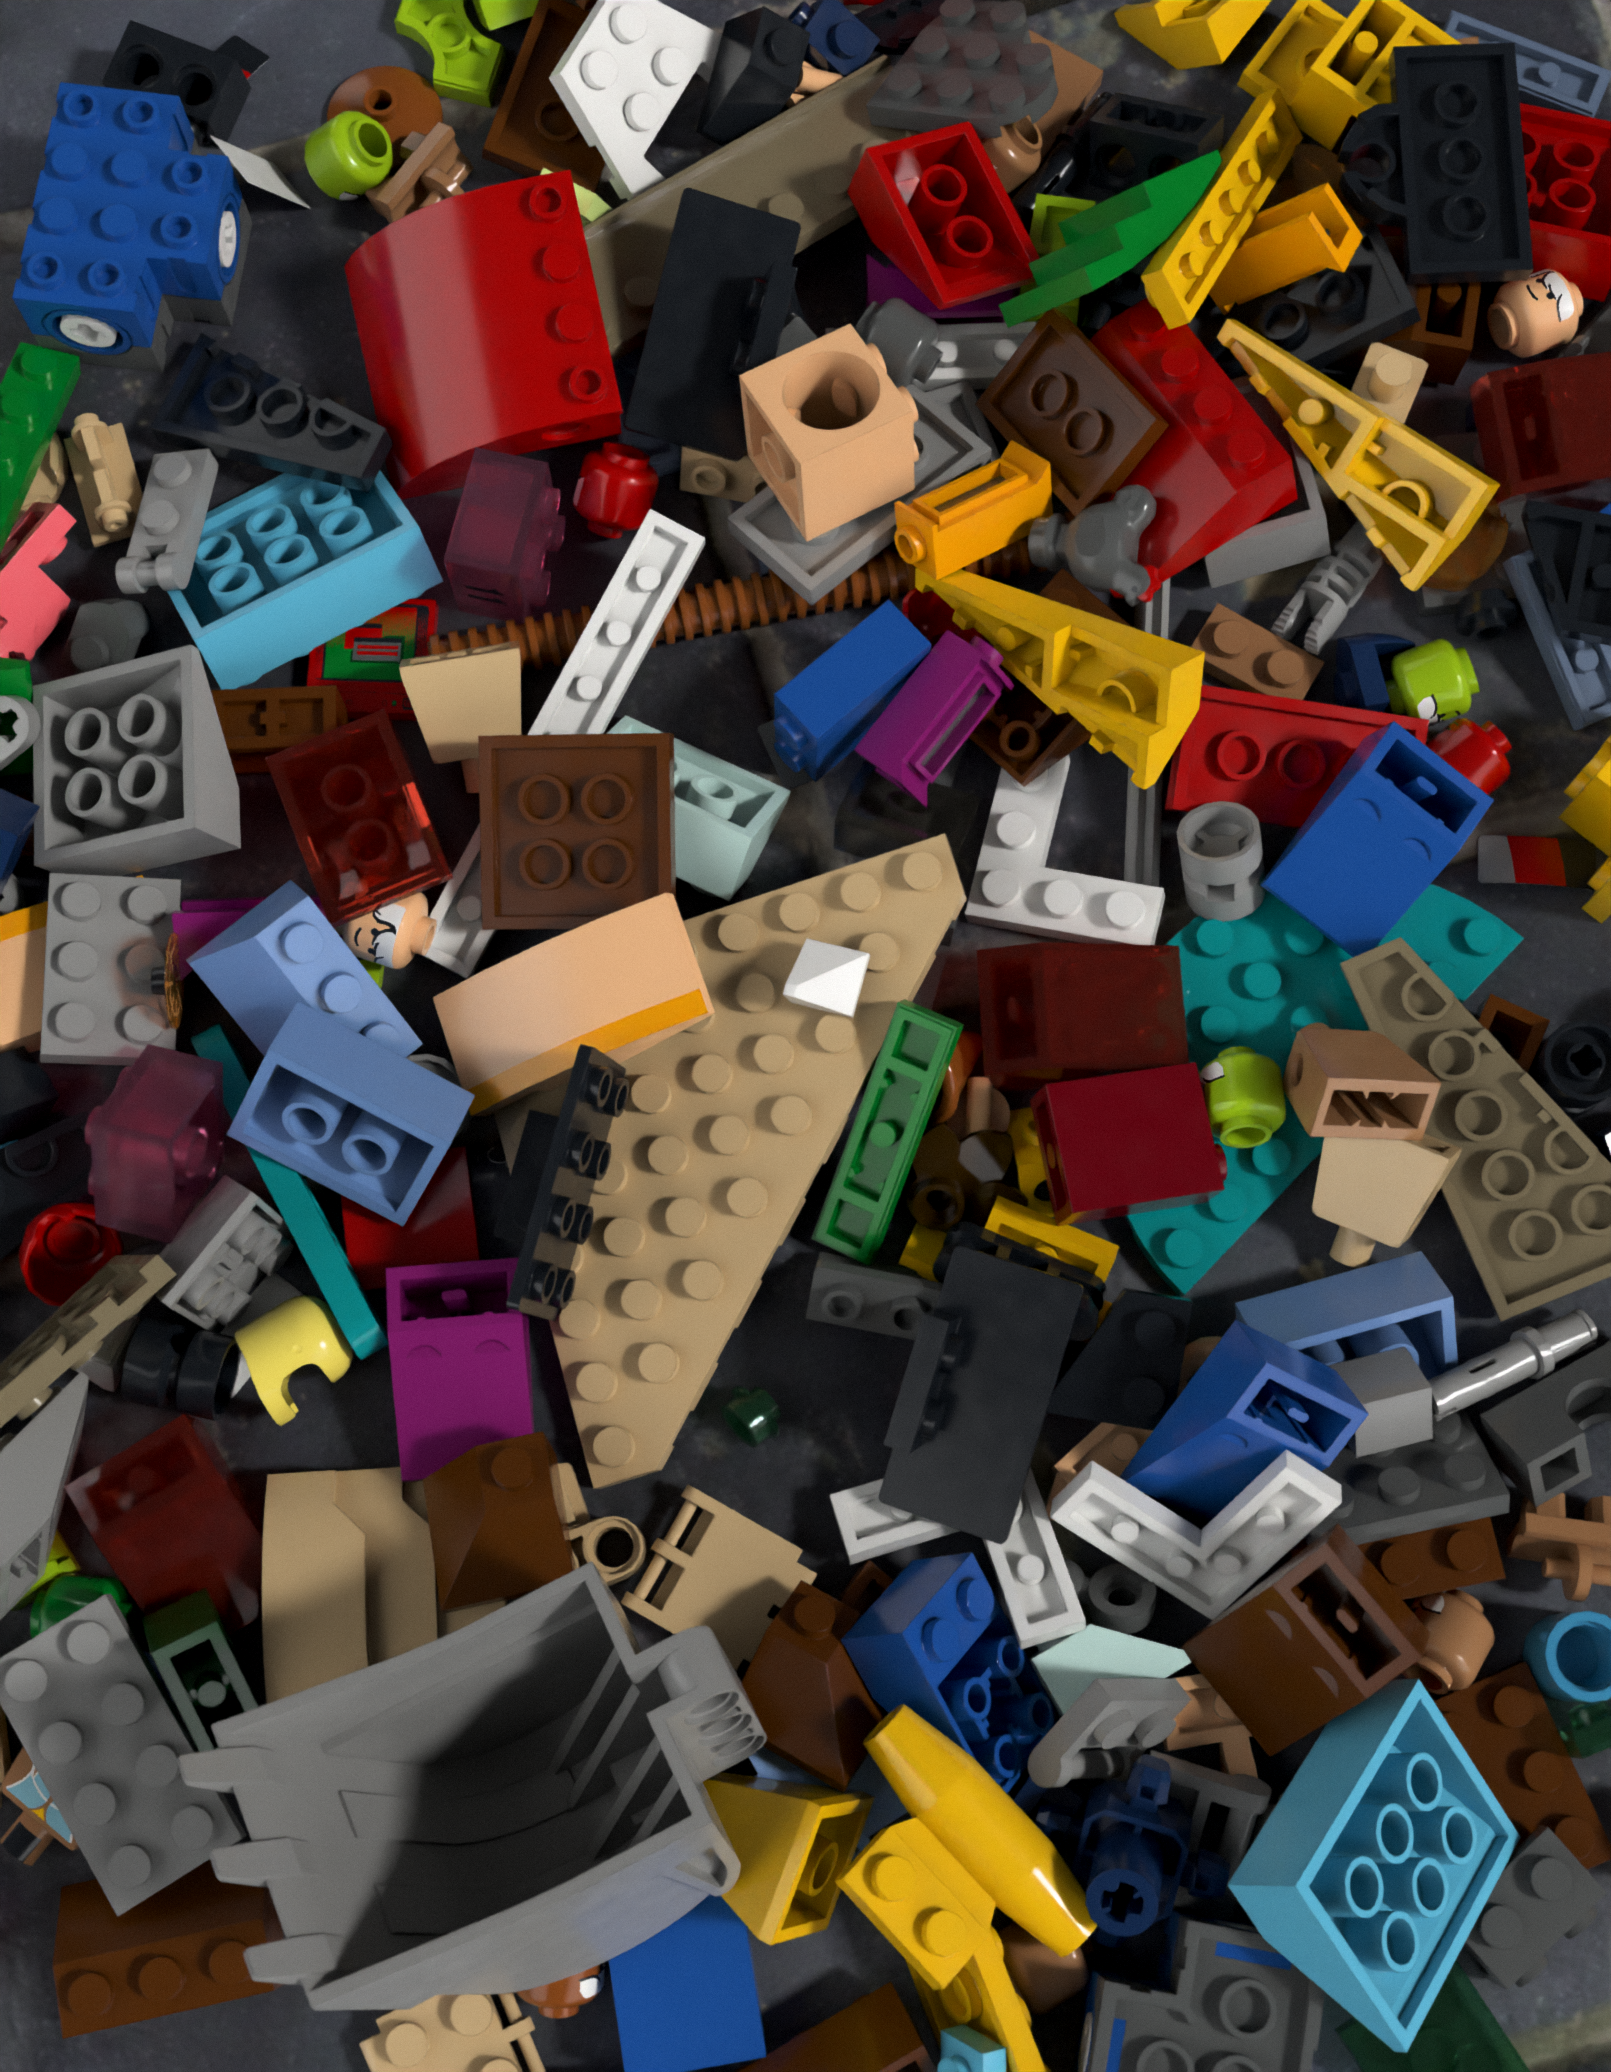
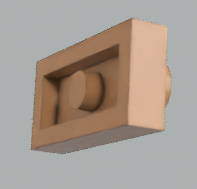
(1254, 657)

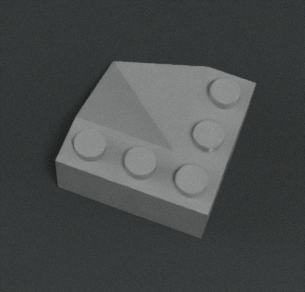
(132, 768)

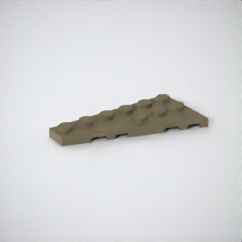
(1527, 1180)

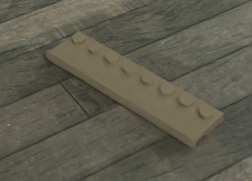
(785, 167)

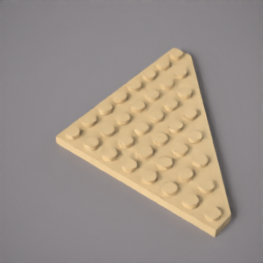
(727, 1142)

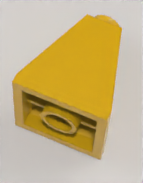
(789, 1848)

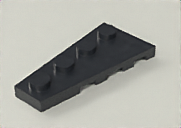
(1334, 310)

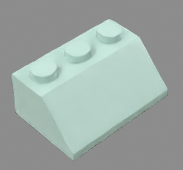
(719, 816)

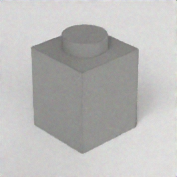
(1395, 1398)

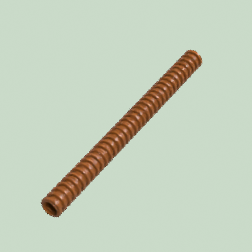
(730, 605)

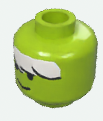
(348, 155)
(1432, 682)
(1243, 1097)

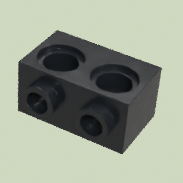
(185, 72)
(1145, 138)

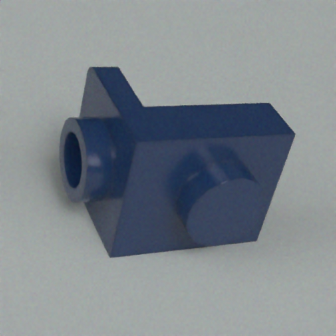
(837, 37)

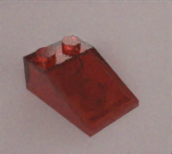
(359, 818)

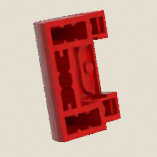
(483, 331)

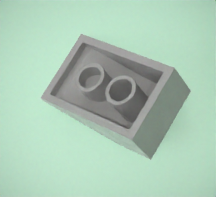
(1289, 535)

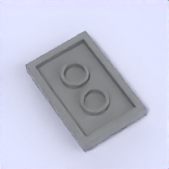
(99, 966)

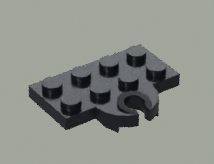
(1447, 164)

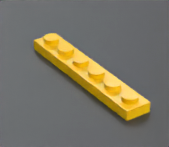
(1209, 234)

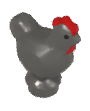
(1101, 545)

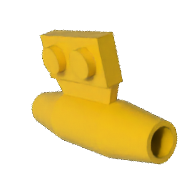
(958, 1858)

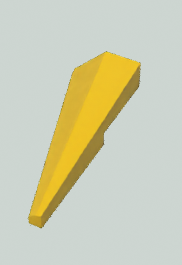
(1190, 31)
(1395, 481)
(1112, 678)

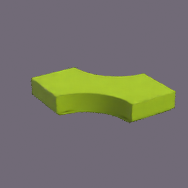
(464, 60)

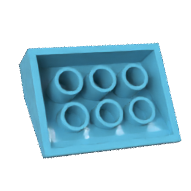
(298, 570)
(1378, 1860)

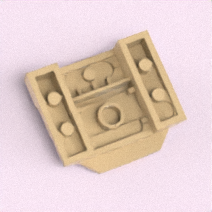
(347, 1576)

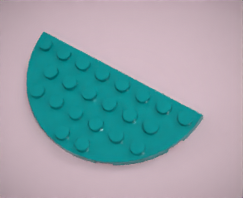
(1256, 988)

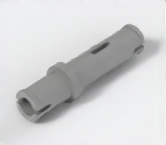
(1528, 1354)

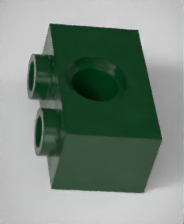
(199, 1665)

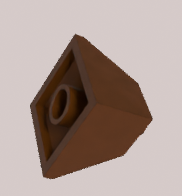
(498, 1522)
(811, 1690)

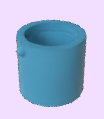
(1571, 1656)

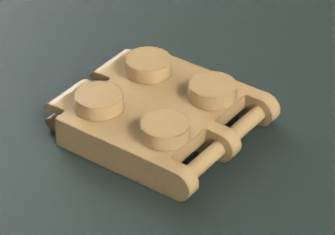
(720, 1577)
(452, 2036)

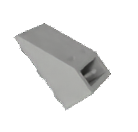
(223, 1255)
(32, 1487)

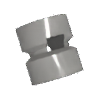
(1221, 860)

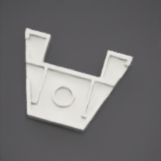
(626, 79)

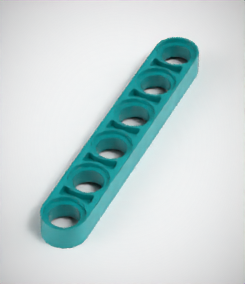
(301, 1212)

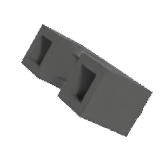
(1540, 1431)

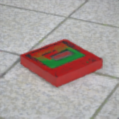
(368, 659)

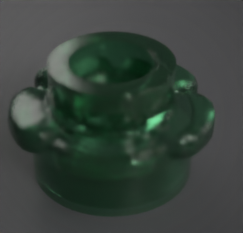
(752, 1415)

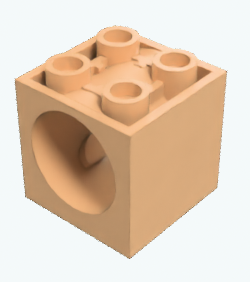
(830, 431)

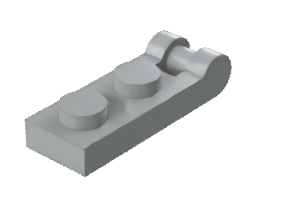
(169, 522)

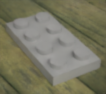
(818, 566)
(111, 1752)

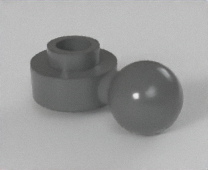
(1113, 1587)

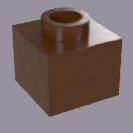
(1514, 1026)

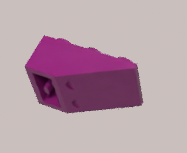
(456, 1361)

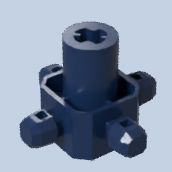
(1133, 1851)

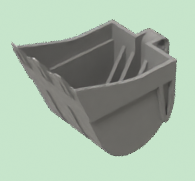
(485, 1803)

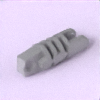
(1330, 590)

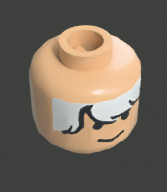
(1535, 313)
(392, 933)

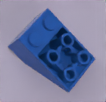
(1376, 839)
(1238, 1418)
(955, 1662)

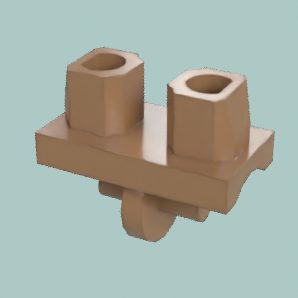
(429, 173)
(1567, 1547)

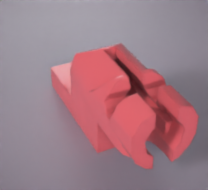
(28, 598)

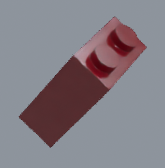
(1127, 1144)

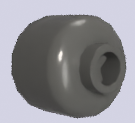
(903, 338)

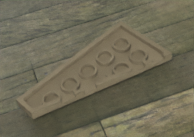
(77, 1330)

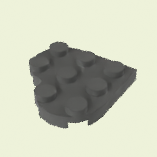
(971, 68)

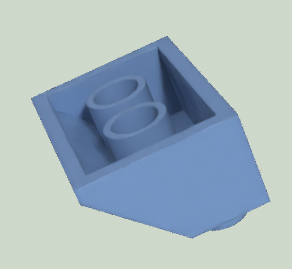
(290, 955)
(350, 1114)
(1364, 1314)

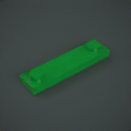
(887, 1131)

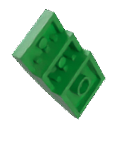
(1112, 238)

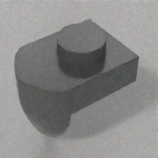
(105, 634)

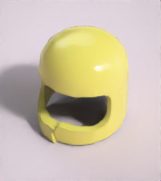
(284, 1340)

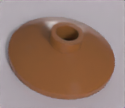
(410, 101)

